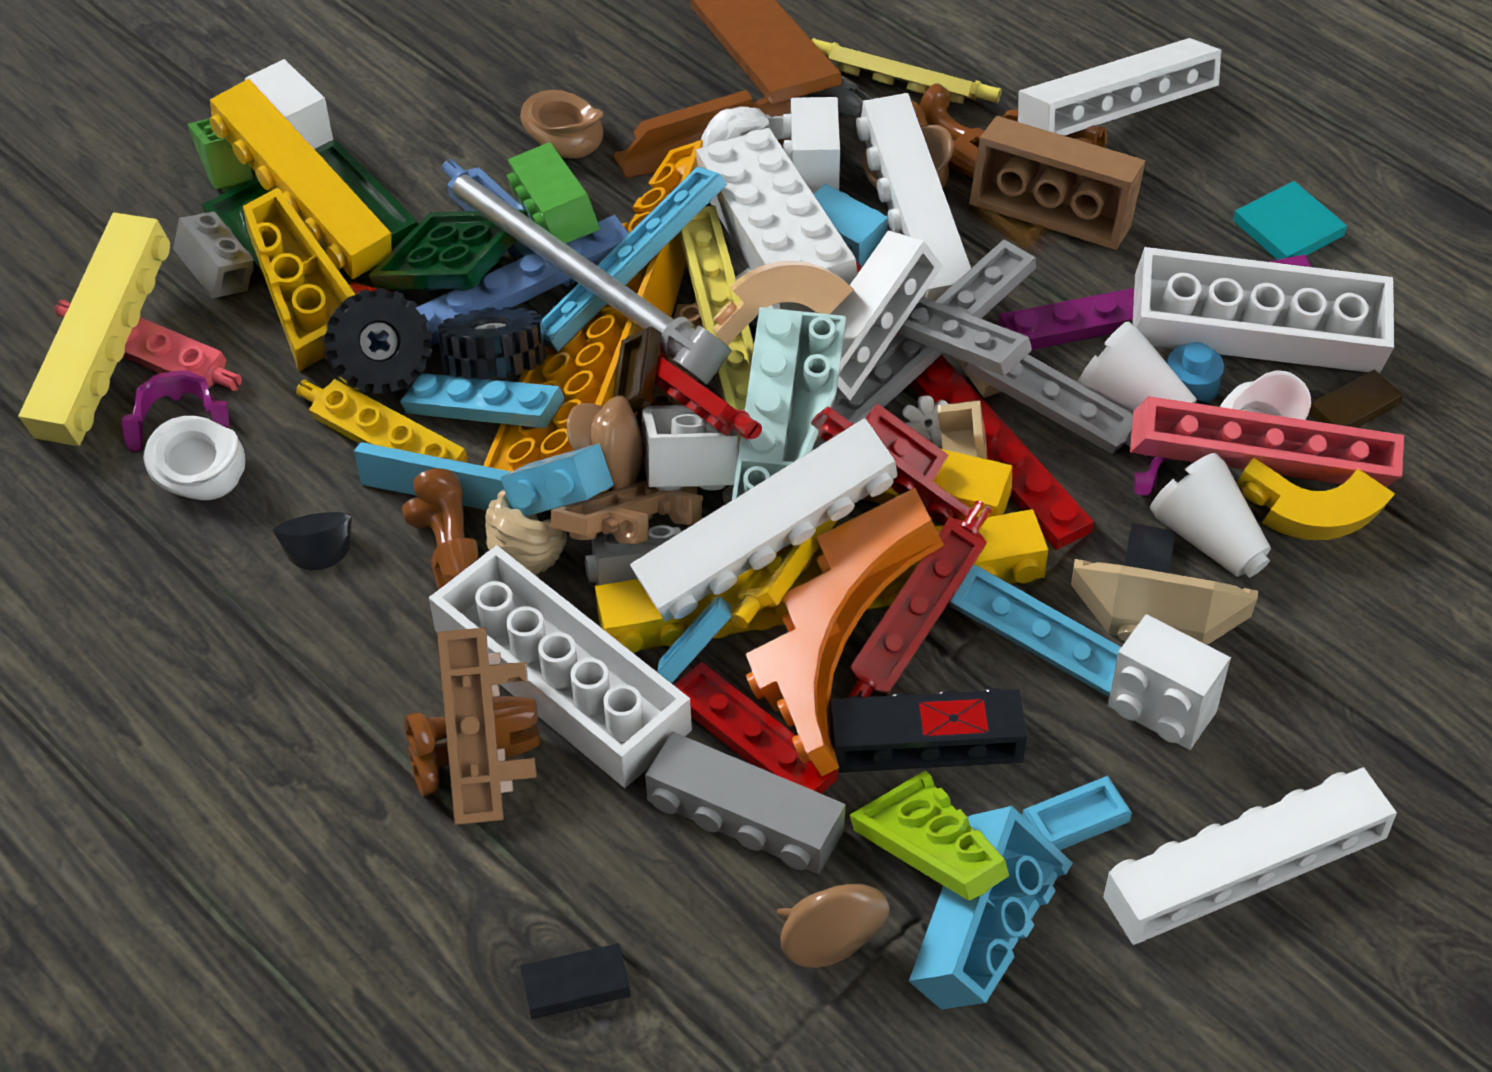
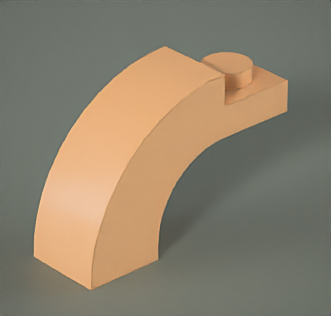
(775, 284)

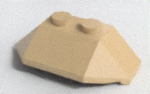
(1194, 606)

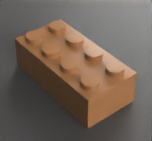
(1056, 182)

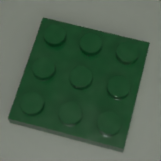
(444, 253)

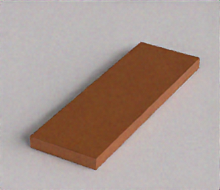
(768, 47)

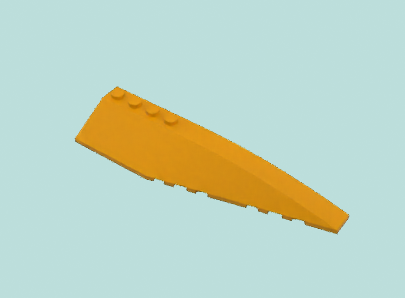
(589, 360)

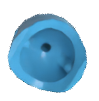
(1198, 369)

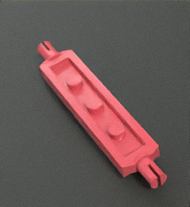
(170, 351)

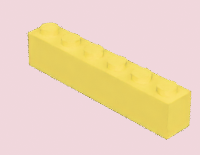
(95, 330)

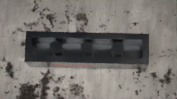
(928, 730)

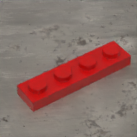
(748, 728)

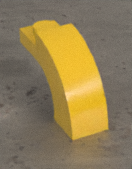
(1313, 513)

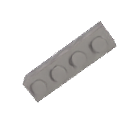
(745, 803)

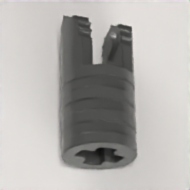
(849, 97)

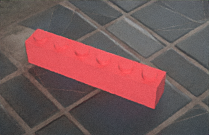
(1282, 443)

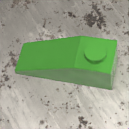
(218, 158)

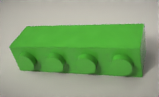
(551, 193)

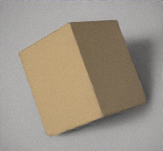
(963, 428)

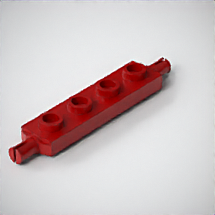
(704, 402)
(919, 605)

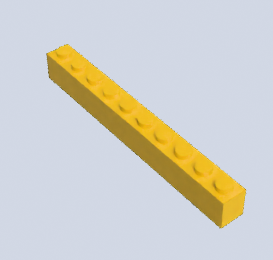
(625, 611)

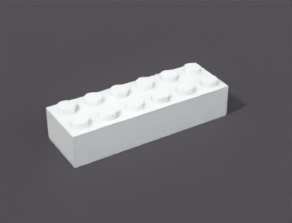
(772, 208)
(1265, 309)
(576, 671)

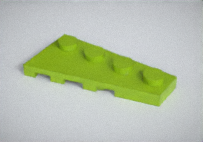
(932, 837)

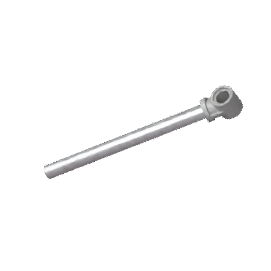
(692, 348)

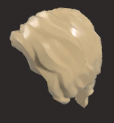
(523, 537)

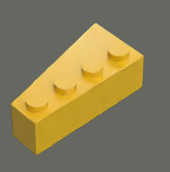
(297, 272)

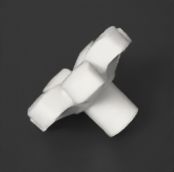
(925, 418)

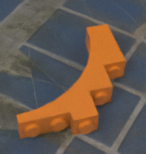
(857, 565)

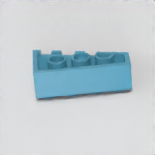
(974, 939)

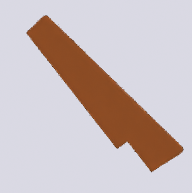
(669, 131)

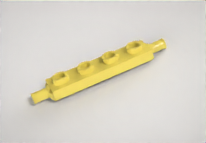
(918, 79)

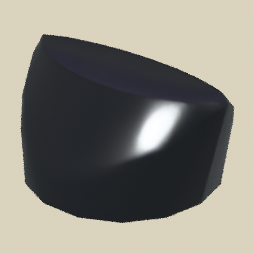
(315, 539)

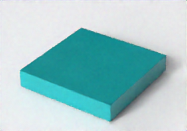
(1289, 222)

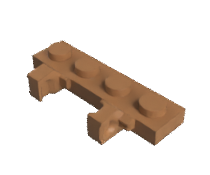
(627, 512)
(476, 765)

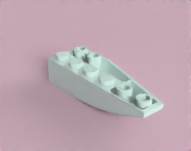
(789, 384)

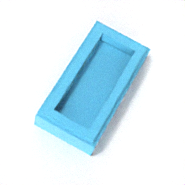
(694, 639)
(1079, 813)

